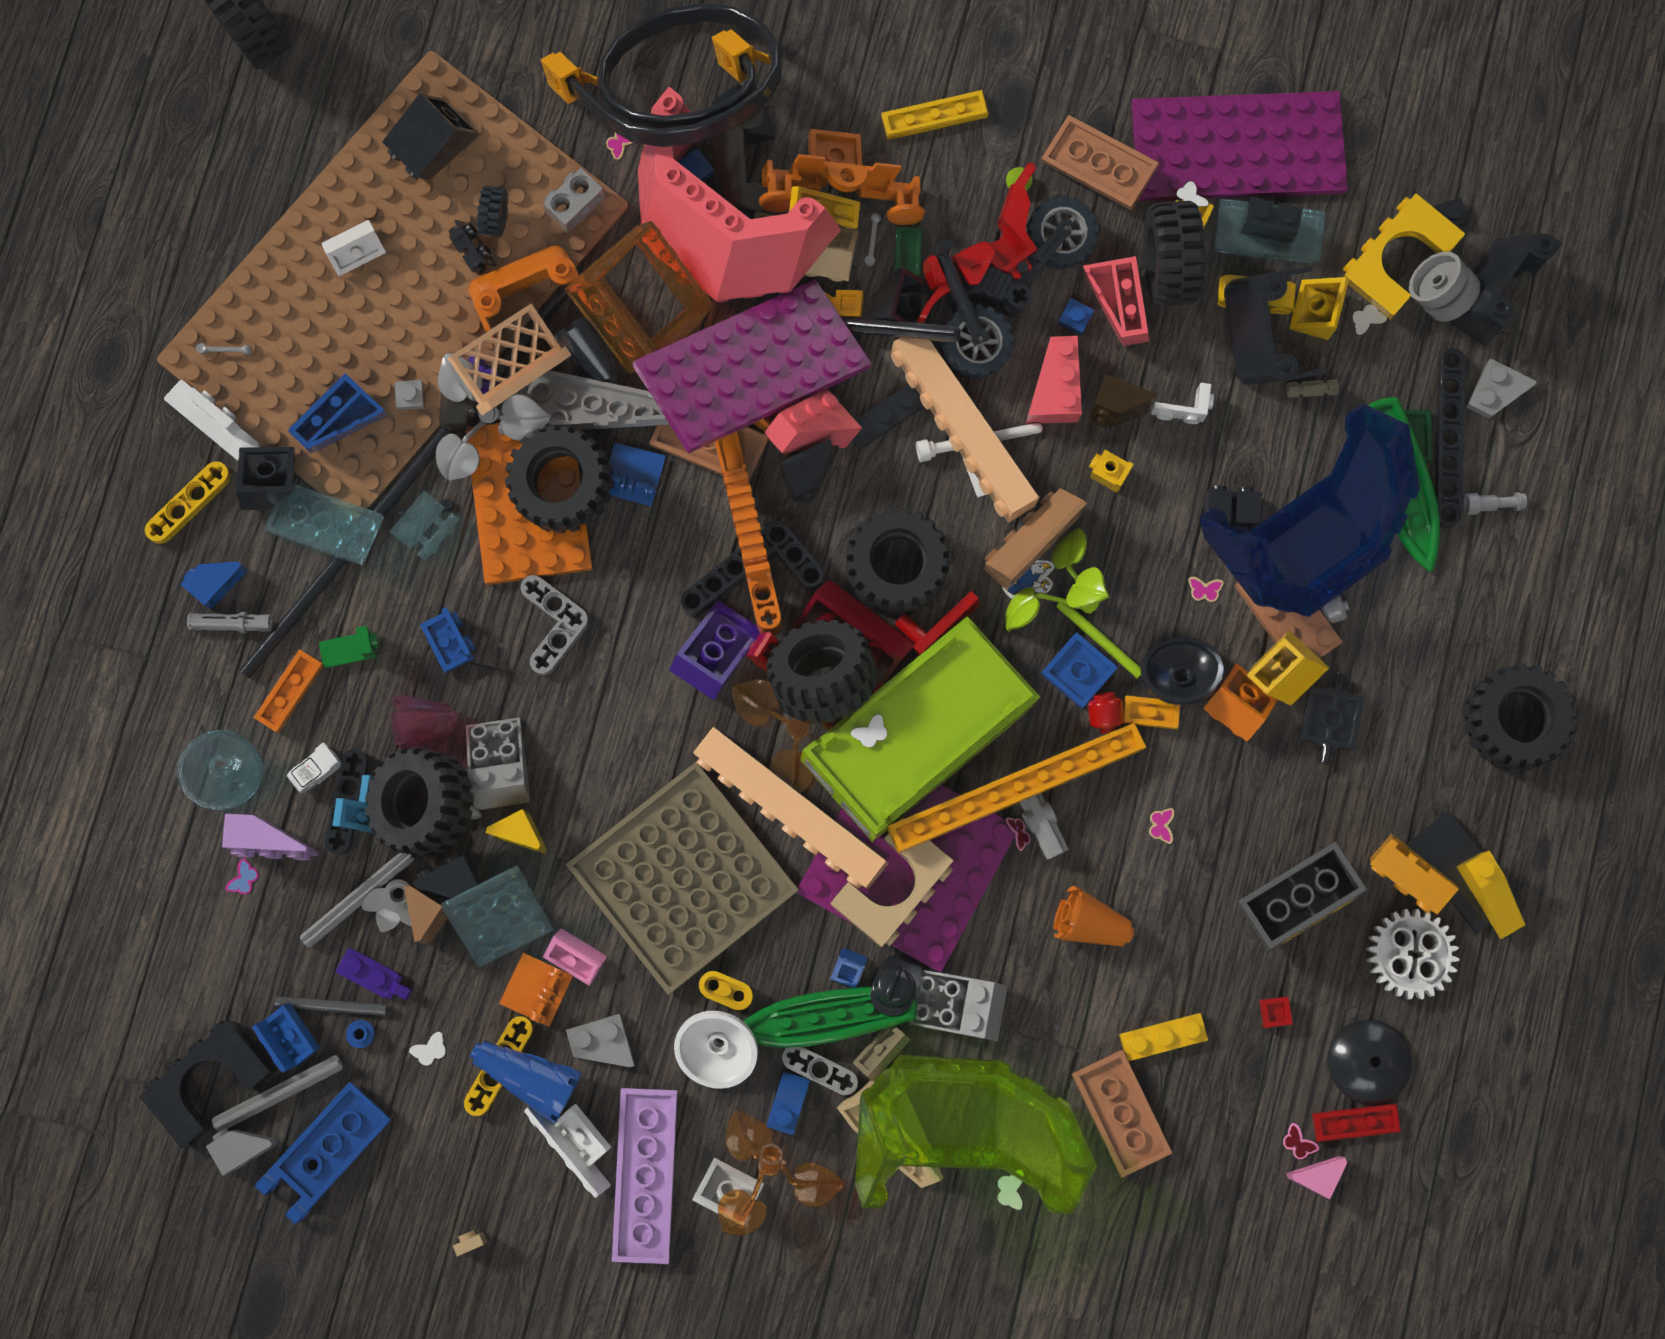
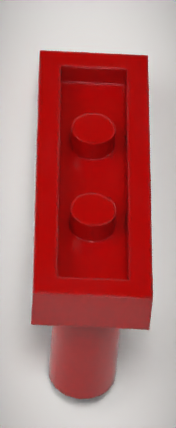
(925, 640)

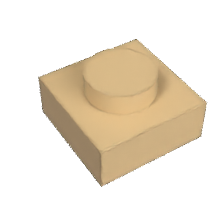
(469, 1242)

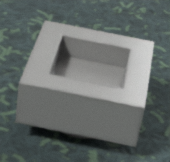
(409, 395)

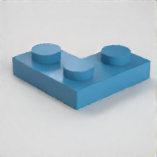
(352, 813)

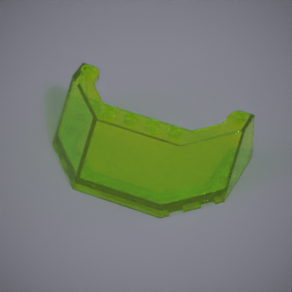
(971, 1118)

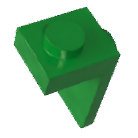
(350, 648)

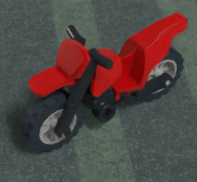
(1003, 271)

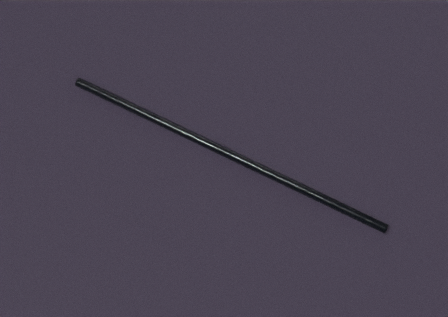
(383, 508)

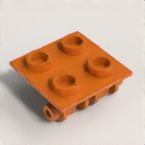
(536, 989)

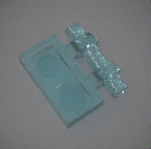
(418, 520)

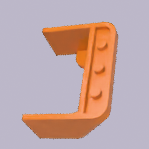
(492, 287)

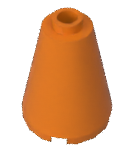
(1090, 921)

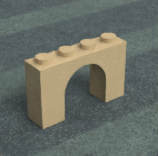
(882, 921)

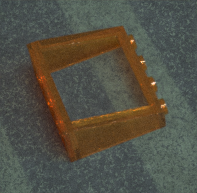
(614, 320)

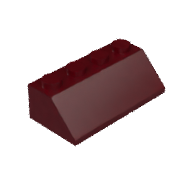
(886, 644)

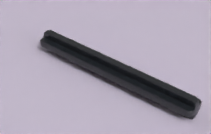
(903, 329)

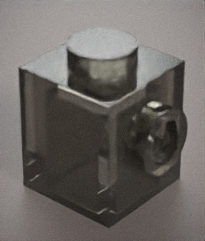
(456, 414)

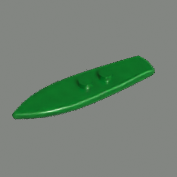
(1422, 527)
(822, 1018)

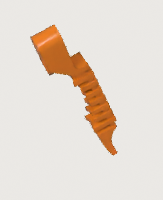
(748, 533)

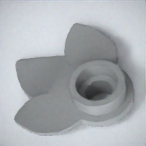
(387, 907)

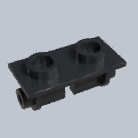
(466, 237)

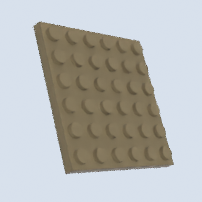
(682, 878)

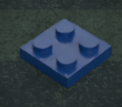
(1079, 670)

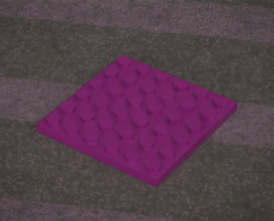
(942, 919)

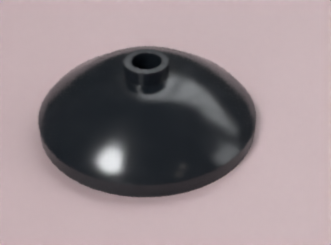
(1186, 661)
(1351, 1066)

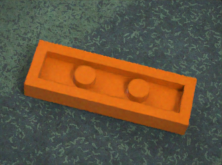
(288, 691)

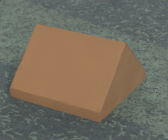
(425, 914)

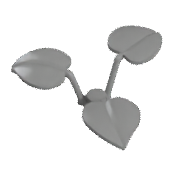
(520, 415)

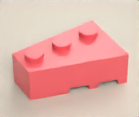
(1120, 296)
(1058, 386)
(812, 423)

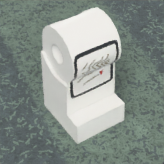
(314, 768)

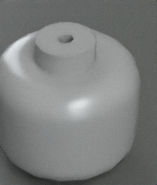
(1336, 610)

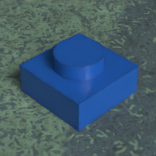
(1075, 316)

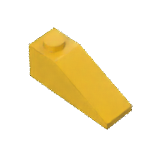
(1492, 893)

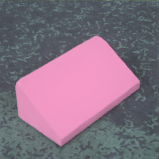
(574, 956)

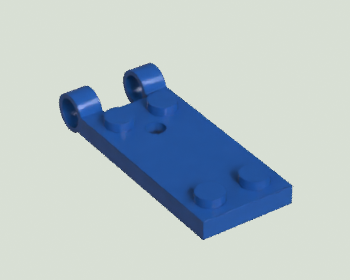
(334, 1142)

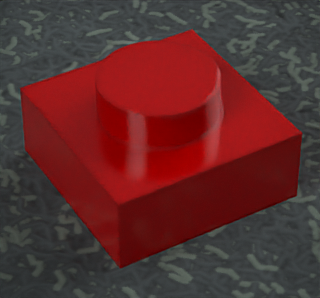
(1275, 1012)

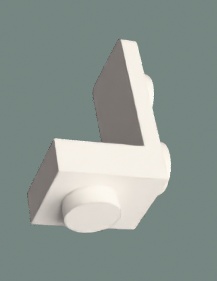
(1203, 401)

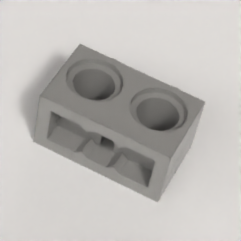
(579, 204)

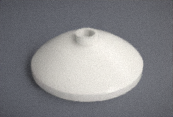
(715, 1062)

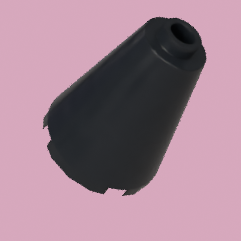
(589, 350)

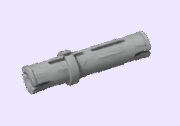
(239, 622)

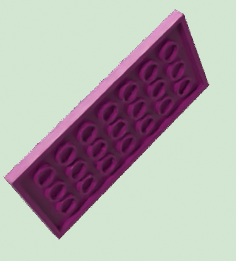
(1242, 144)
(751, 365)

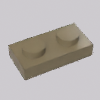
(881, 1052)

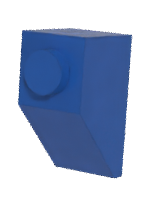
(212, 581)
(788, 1103)

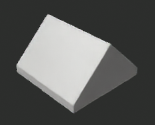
(720, 1180)

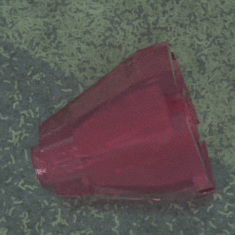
(420, 721)

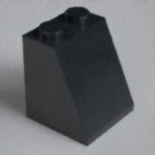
(428, 136)

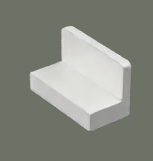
(353, 248)

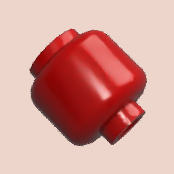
(1106, 712)

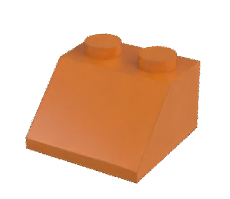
(1240, 704)

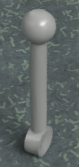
(870, 260)
(203, 349)

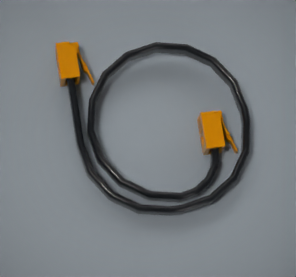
(686, 128)

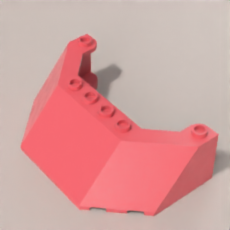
(717, 241)

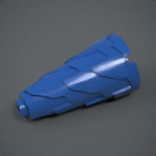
(528, 1077)

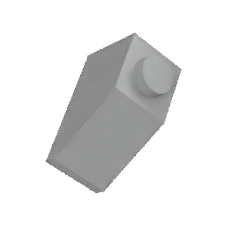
(237, 1148)

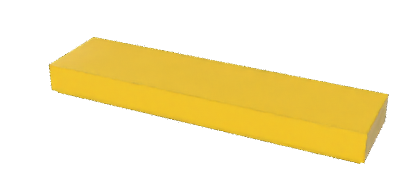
(934, 115)

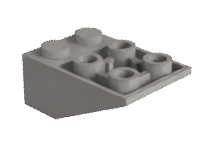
(497, 764)
(960, 1005)

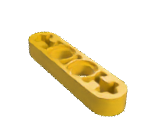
(184, 499)
(487, 1100)

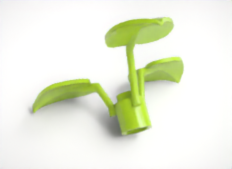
(1084, 594)

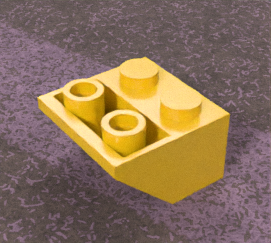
(1287, 669)

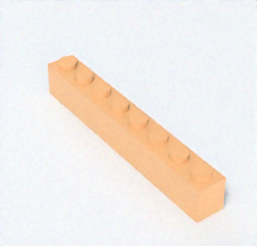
(965, 427)
(791, 808)

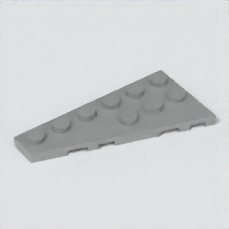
(591, 403)

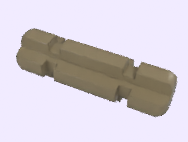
(1312, 388)

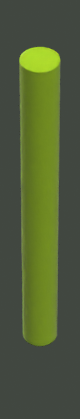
(1100, 639)

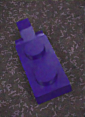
(372, 975)

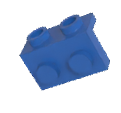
(447, 640)
(286, 1038)

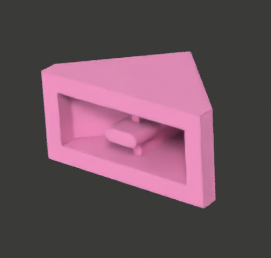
(1320, 1177)

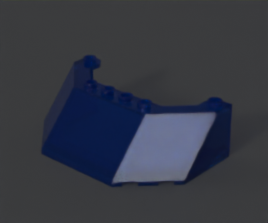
(1333, 529)

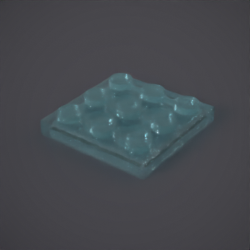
(497, 916)

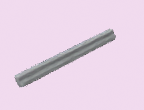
(355, 899)
(277, 1093)

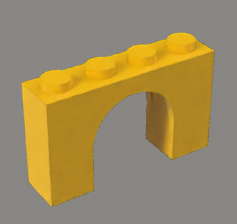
(1415, 220)

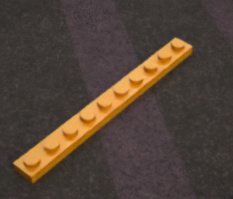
(1015, 788)

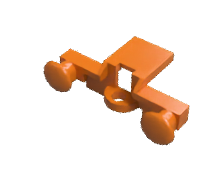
(838, 160)

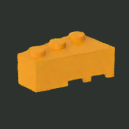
(1413, 875)

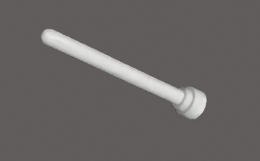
(929, 449)

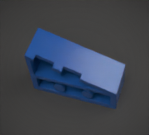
(336, 415)

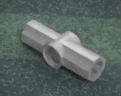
(1042, 823)

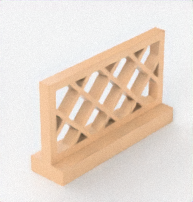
(517, 380)

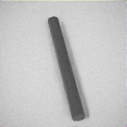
(332, 1006)

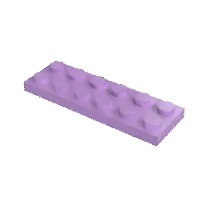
(644, 1176)

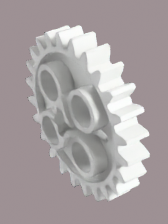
(1438, 957)

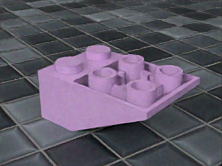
(253, 835)

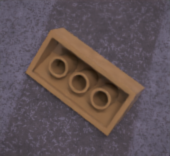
(1034, 538)

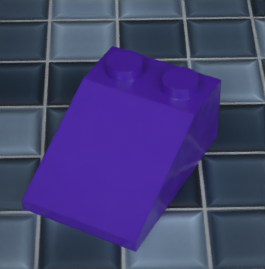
(715, 650)

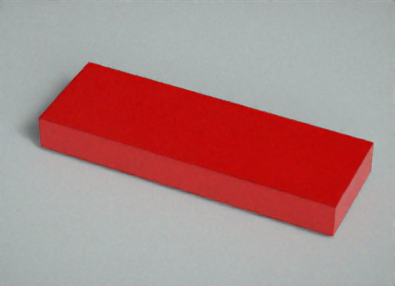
(1356, 1122)

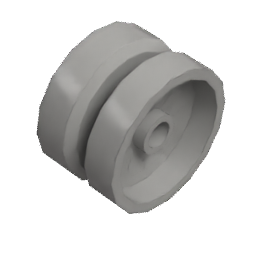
(1444, 286)

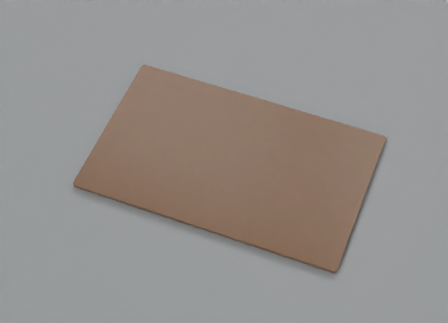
(394, 312)

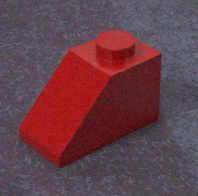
(761, 649)

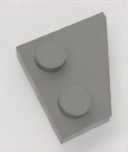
(1497, 388)
(602, 1041)

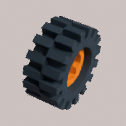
(492, 211)

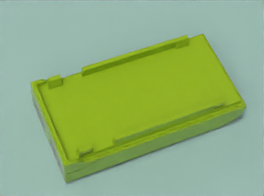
(935, 722)

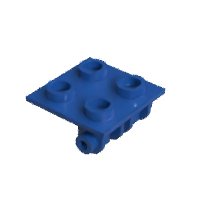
(635, 473)

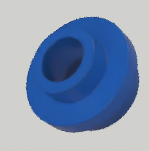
(369, 1034)

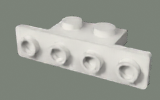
(215, 423)
(577, 1144)

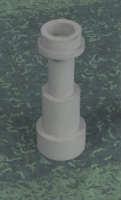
(1474, 503)

